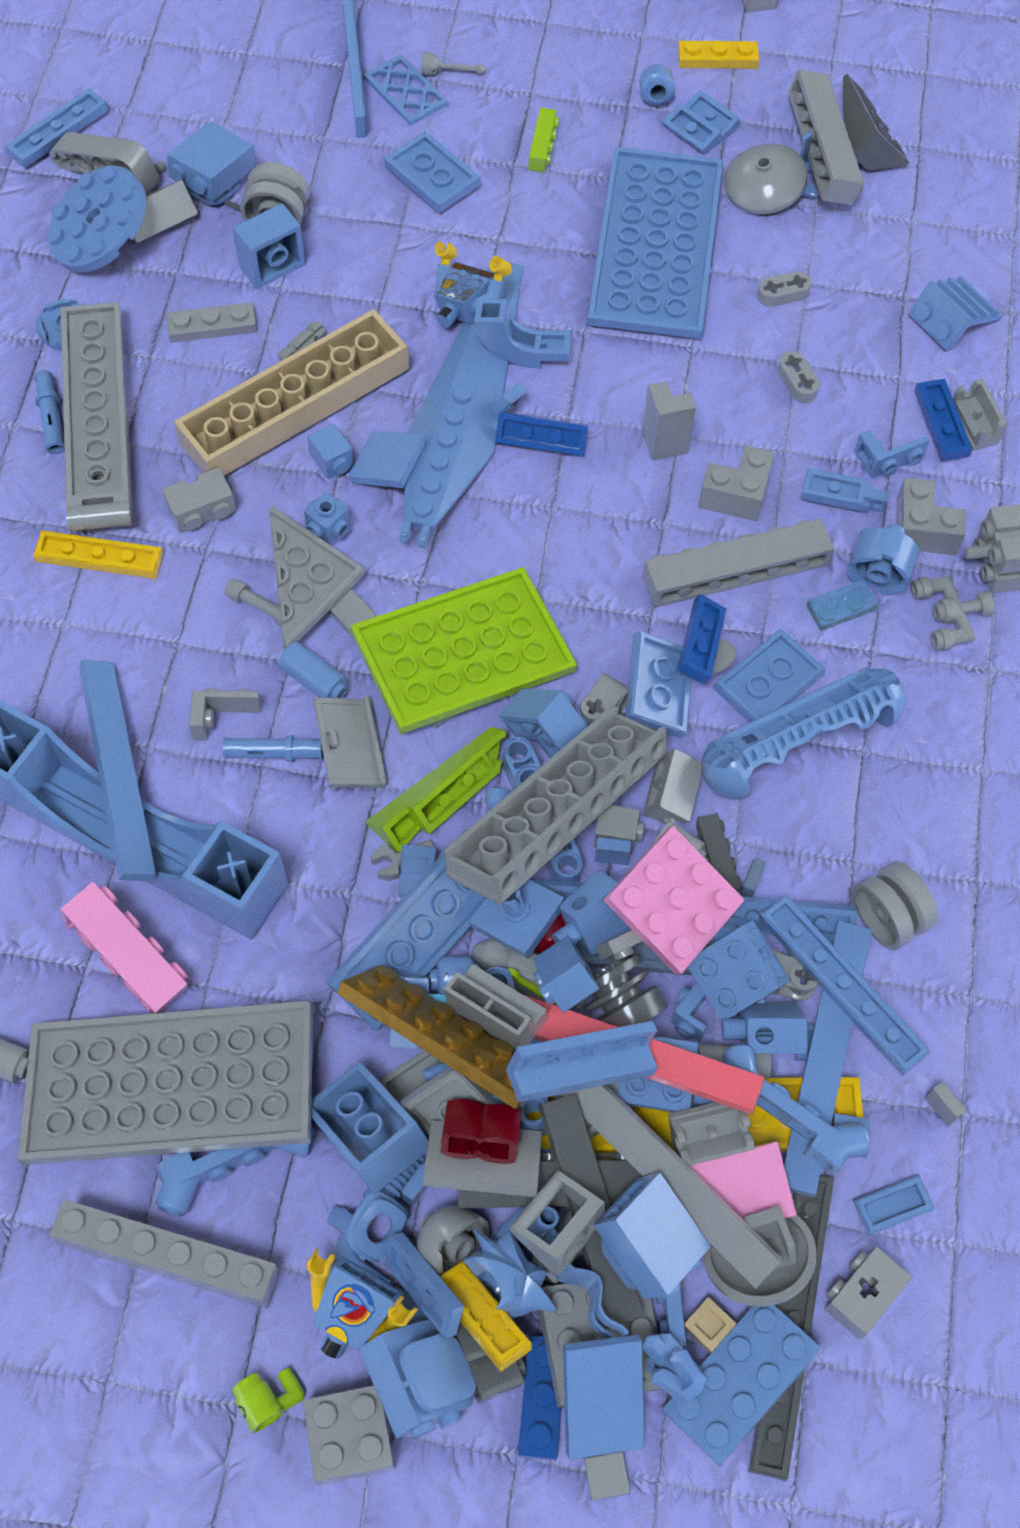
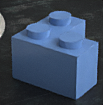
(544, 718)

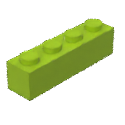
(542, 139)

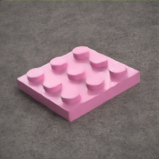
(674, 900)

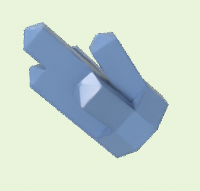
(673, 1368)

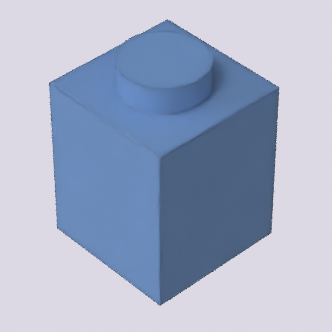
(330, 451)

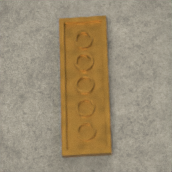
(433, 1028)

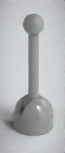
(432, 64)

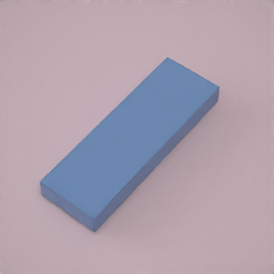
(424, 1285)

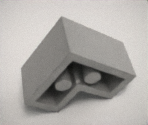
(737, 490)
(929, 526)

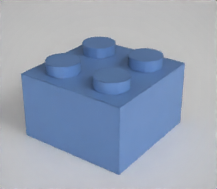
(269, 245)

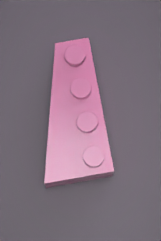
(124, 948)

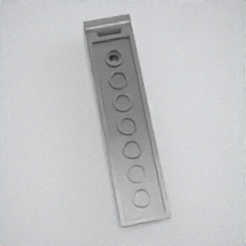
(95, 418)

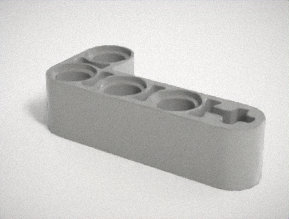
(90, 152)

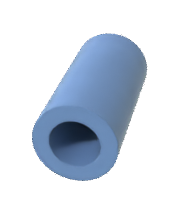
(312, 672)

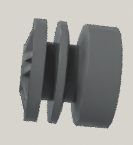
(621, 996)

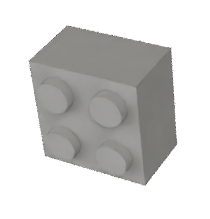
(347, 1435)

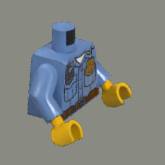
(462, 285)

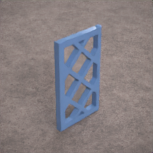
(382, 89)

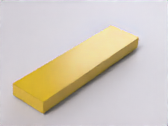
(98, 554)

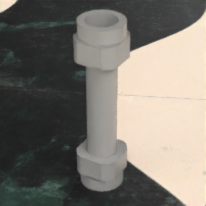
(239, 591)

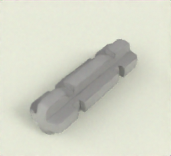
(302, 340)

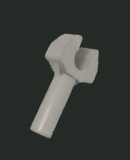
(384, 853)

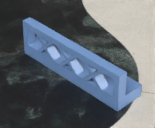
(582, 1061)

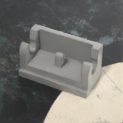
(979, 415)
(673, 788)
(709, 1132)

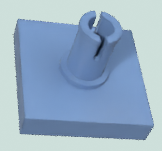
(520, 919)

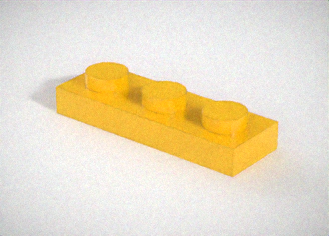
(718, 54)

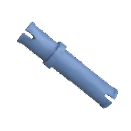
(48, 403)
(272, 748)

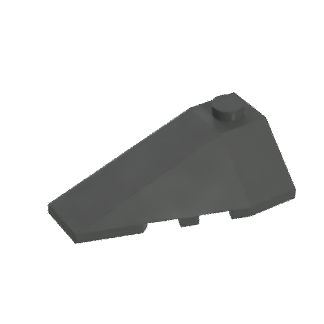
(867, 131)

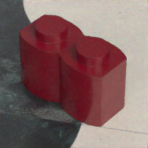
(480, 1131)

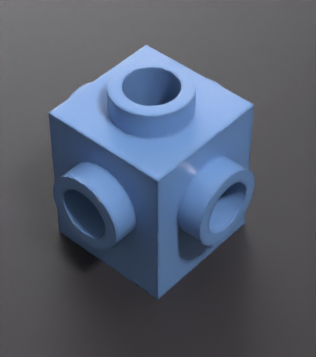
(327, 518)

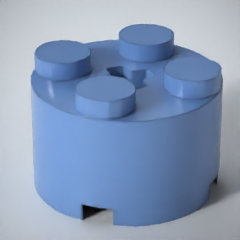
(884, 559)

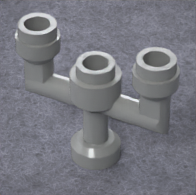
(951, 610)

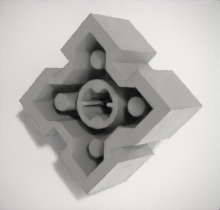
(999, 549)

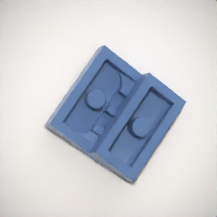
(702, 122)

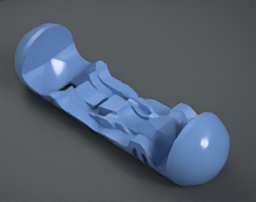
(852, 699)

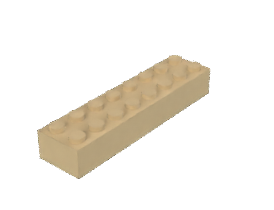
(292, 394)

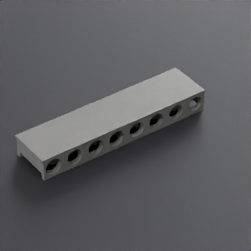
(553, 805)

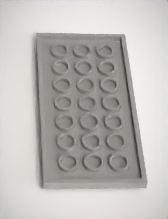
(168, 1083)

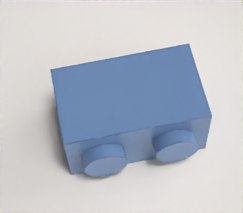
(564, 975)

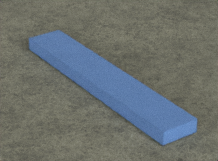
(844, 985)

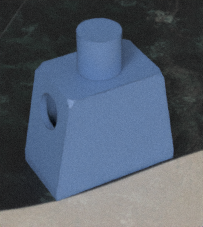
(588, 917)
(769, 1028)

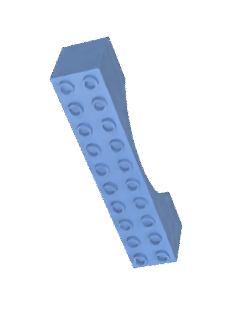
(197, 863)

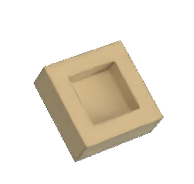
(709, 1325)

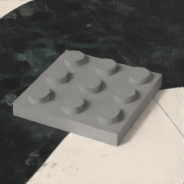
(572, 1326)

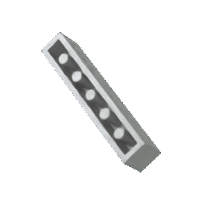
(830, 148)
(737, 562)
(165, 1253)

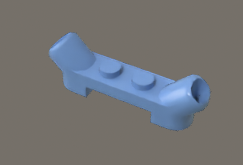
(829, 1145)
(182, 1174)

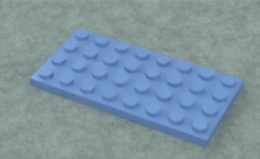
(656, 243)

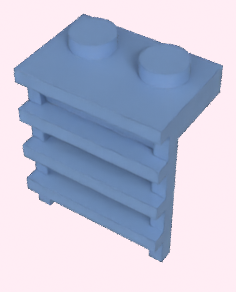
(950, 308)

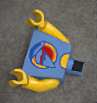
(352, 1304)

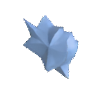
(509, 1275)

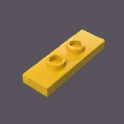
(487, 1325)

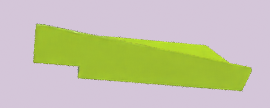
(440, 791)

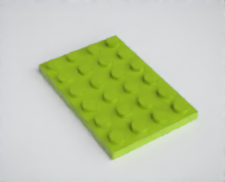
(462, 649)

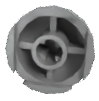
(448, 1236)

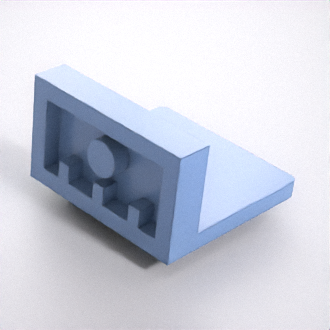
(738, 971)
(655, 1095)

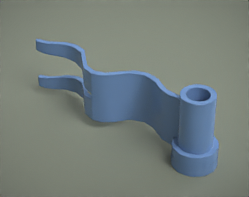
(588, 1280)

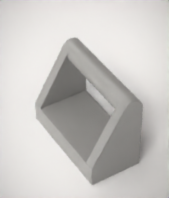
(573, 1236)

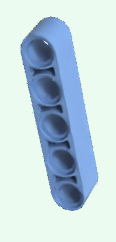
(517, 772)

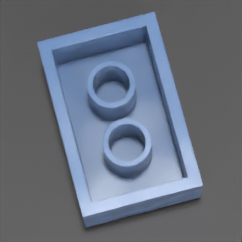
(367, 1127)

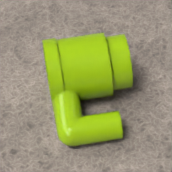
(259, 1403)

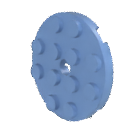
(114, 205)

